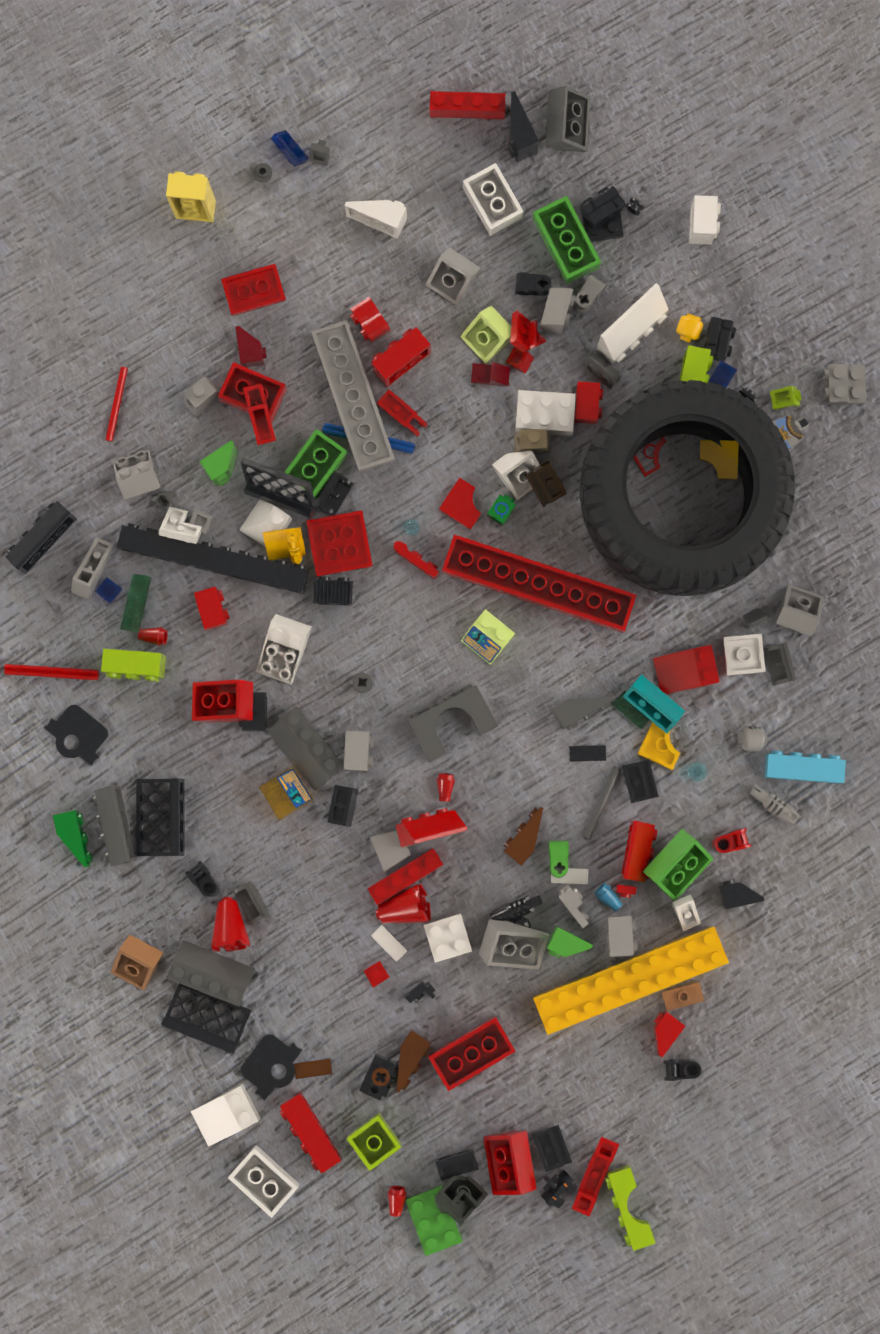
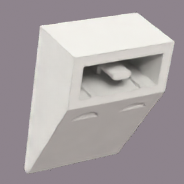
(283, 649)

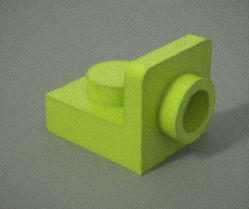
(785, 397)

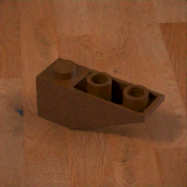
(524, 842)
(411, 1052)

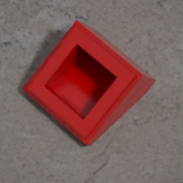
(519, 360)

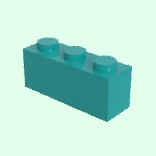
(654, 704)

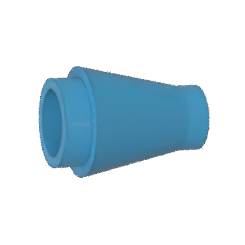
(608, 896)

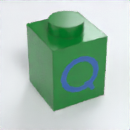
(501, 509)

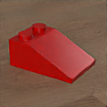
(686, 670)

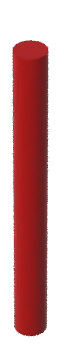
(116, 404)

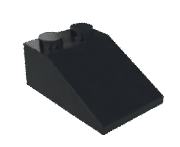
(522, 138)

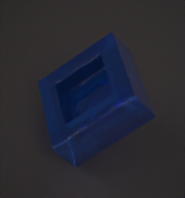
(108, 590)

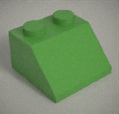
(220, 464)
(565, 944)

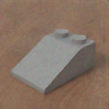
(512, 945)

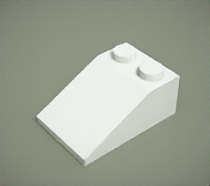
(380, 214)
(225, 1115)

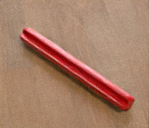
(54, 672)

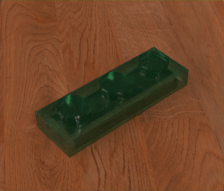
(135, 603)

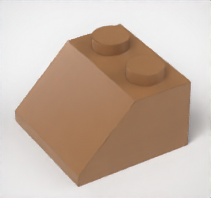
(136, 962)

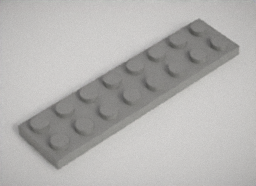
(353, 396)

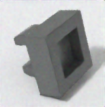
(319, 152)

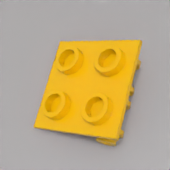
(285, 544)

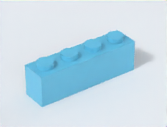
(805, 768)

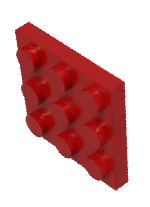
(339, 543)

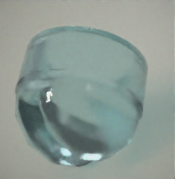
(411, 531)

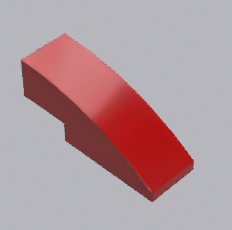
(259, 413)

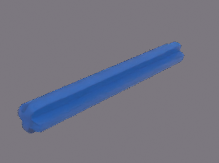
(395, 444)

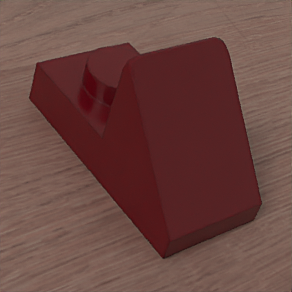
(491, 374)

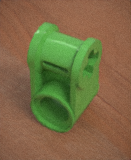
(558, 855)

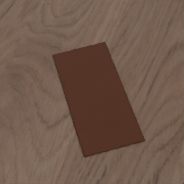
(313, 1068)

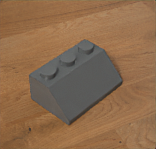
(567, 120)

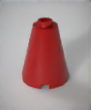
(405, 907)
(229, 927)

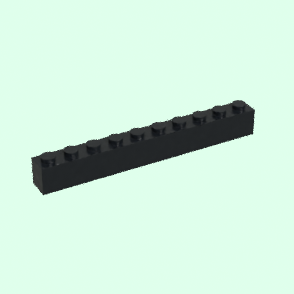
(213, 559)

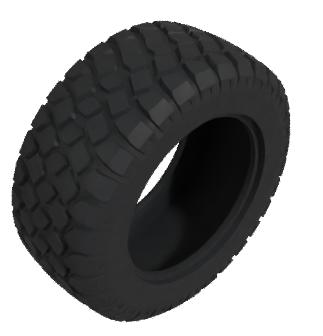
(702, 412)

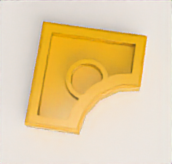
(722, 458)
(659, 748)

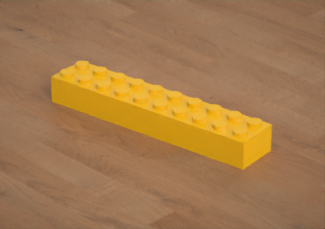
(630, 979)

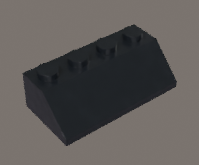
(40, 537)

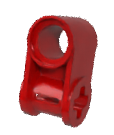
(734, 840)

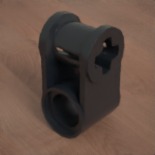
(531, 284)
(202, 879)
(680, 1069)

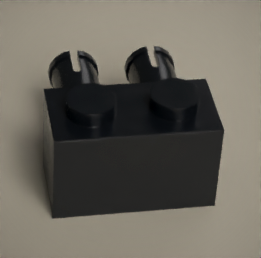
(369, 1087)

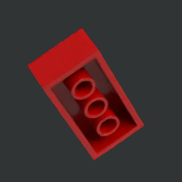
(471, 1053)

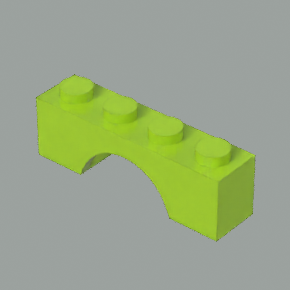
(638, 1231)

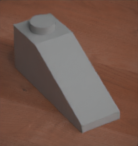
(91, 568)

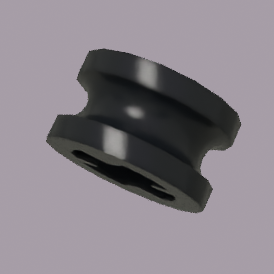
(634, 206)

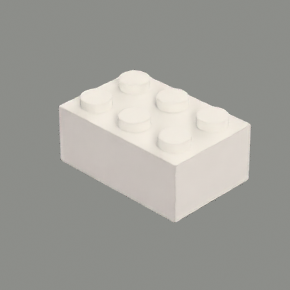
(492, 199)
(545, 411)
(263, 1181)

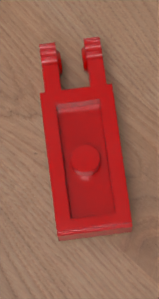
(400, 411)
(415, 559)

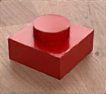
(625, 891)
(376, 973)

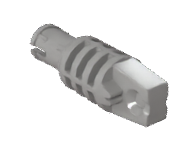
(775, 805)

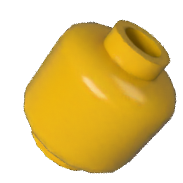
(689, 327)

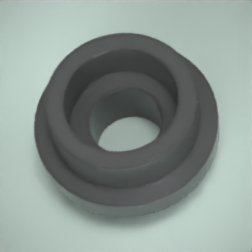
(262, 178)

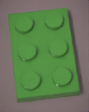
(434, 1229)

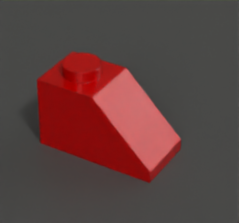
(666, 1031)

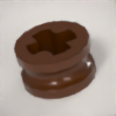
(382, 1070)

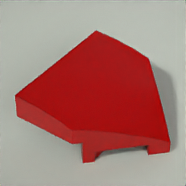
(524, 333)

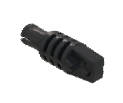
(517, 908)

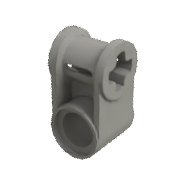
(590, 292)

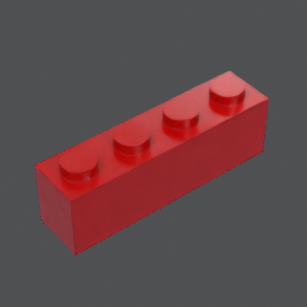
(467, 105)
(405, 876)
(310, 1132)

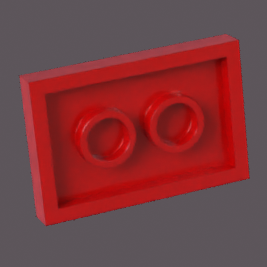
(253, 289)

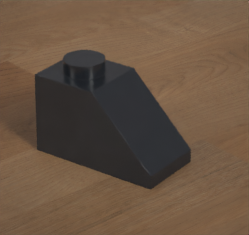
(737, 894)

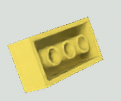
(191, 197)

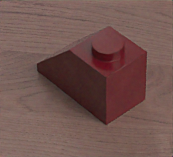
(249, 349)

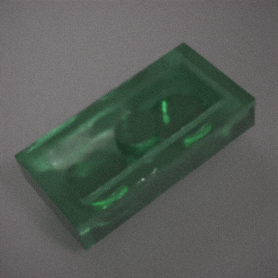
(630, 711)

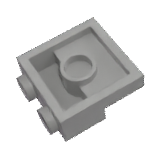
(844, 384)
(571, 900)

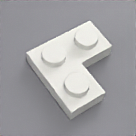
(176, 528)

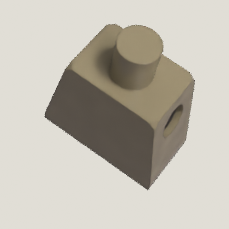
(534, 439)

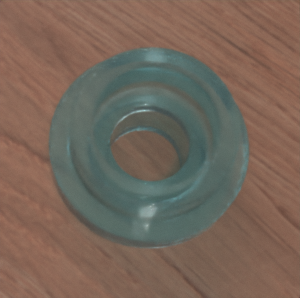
(702, 767)

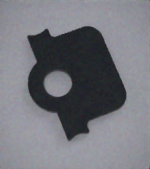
(86, 728)
(260, 1062)

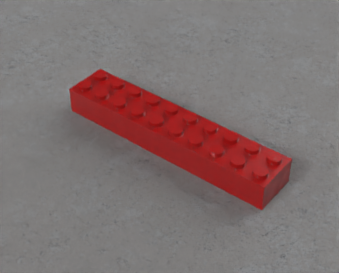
(539, 583)

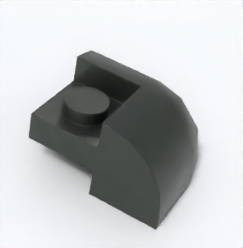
(460, 1197)

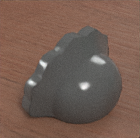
(164, 498)

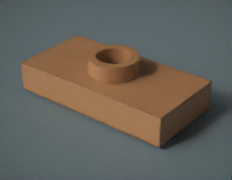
(682, 996)

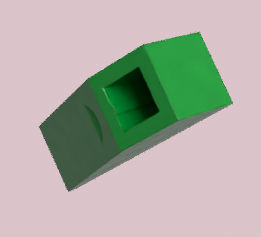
(70, 831)

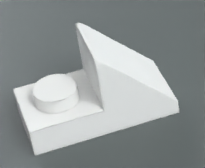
(686, 912)

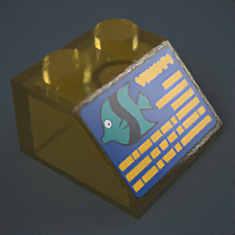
(286, 793)

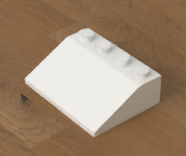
(633, 325)

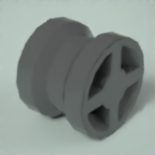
(362, 685)

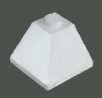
(512, 470)
(264, 518)

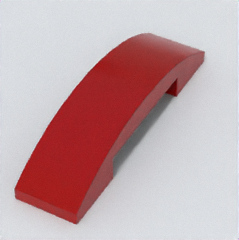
(594, 1176)

